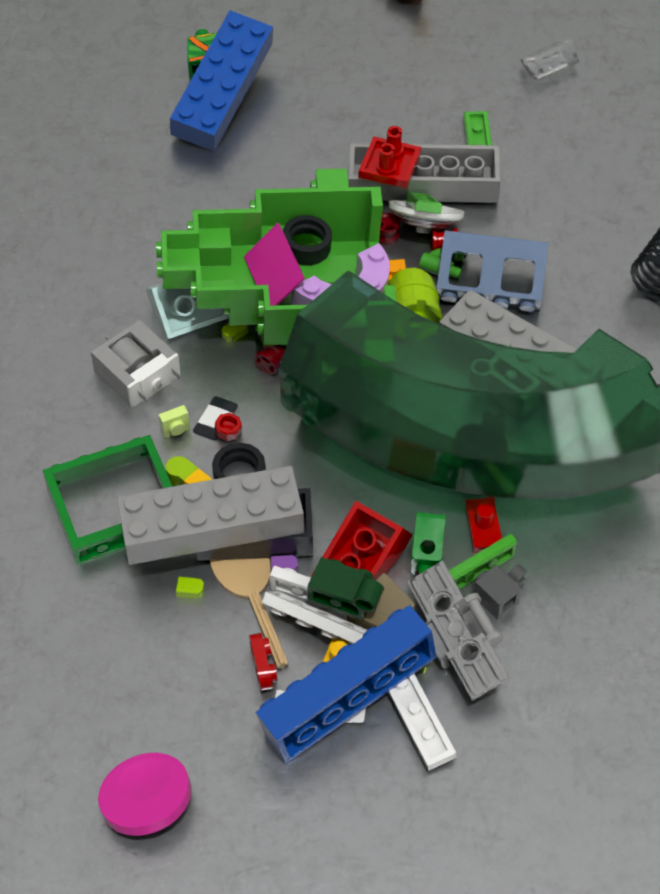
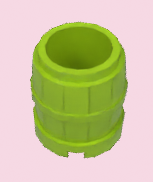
(417, 292)

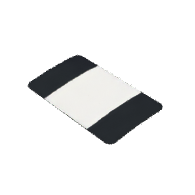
(207, 421)

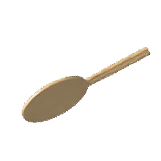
(247, 580)

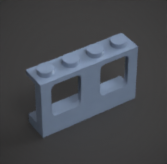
(494, 253)

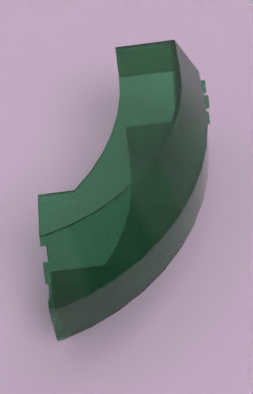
(466, 408)

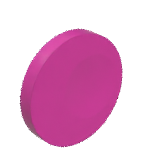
(144, 794)

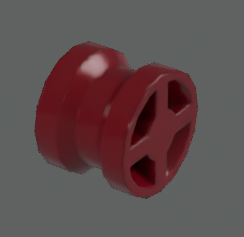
(389, 229)
(269, 358)

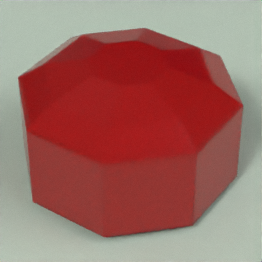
(228, 426)

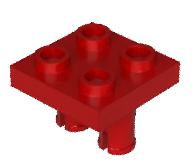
(390, 160)

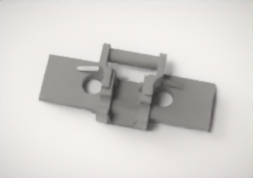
(451, 634)

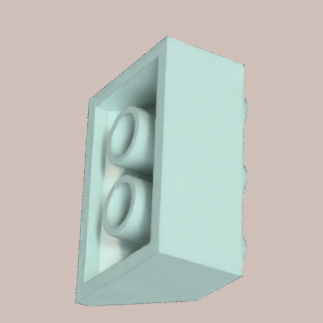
(178, 311)

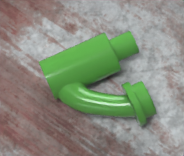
(431, 262)

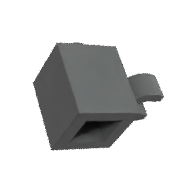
(500, 590)

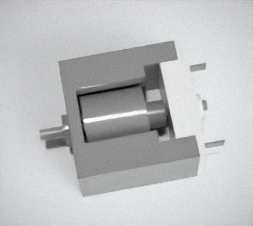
(136, 363)

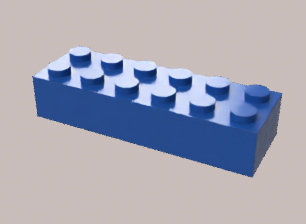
(221, 81)
(347, 683)

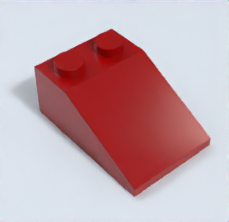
(368, 541)

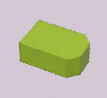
(234, 332)
(190, 588)

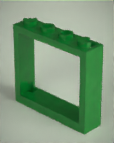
(109, 539)

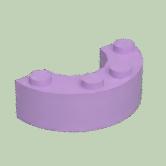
(371, 267)

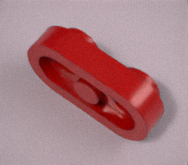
(265, 672)

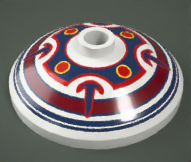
(424, 220)

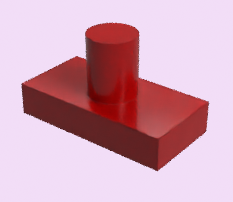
(482, 523)

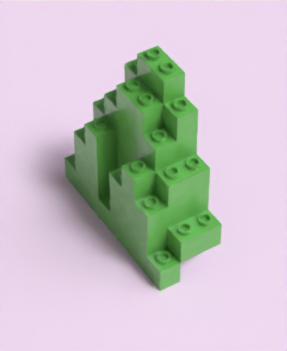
(213, 249)

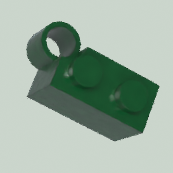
(344, 588)

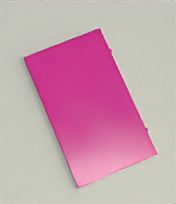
(274, 265)

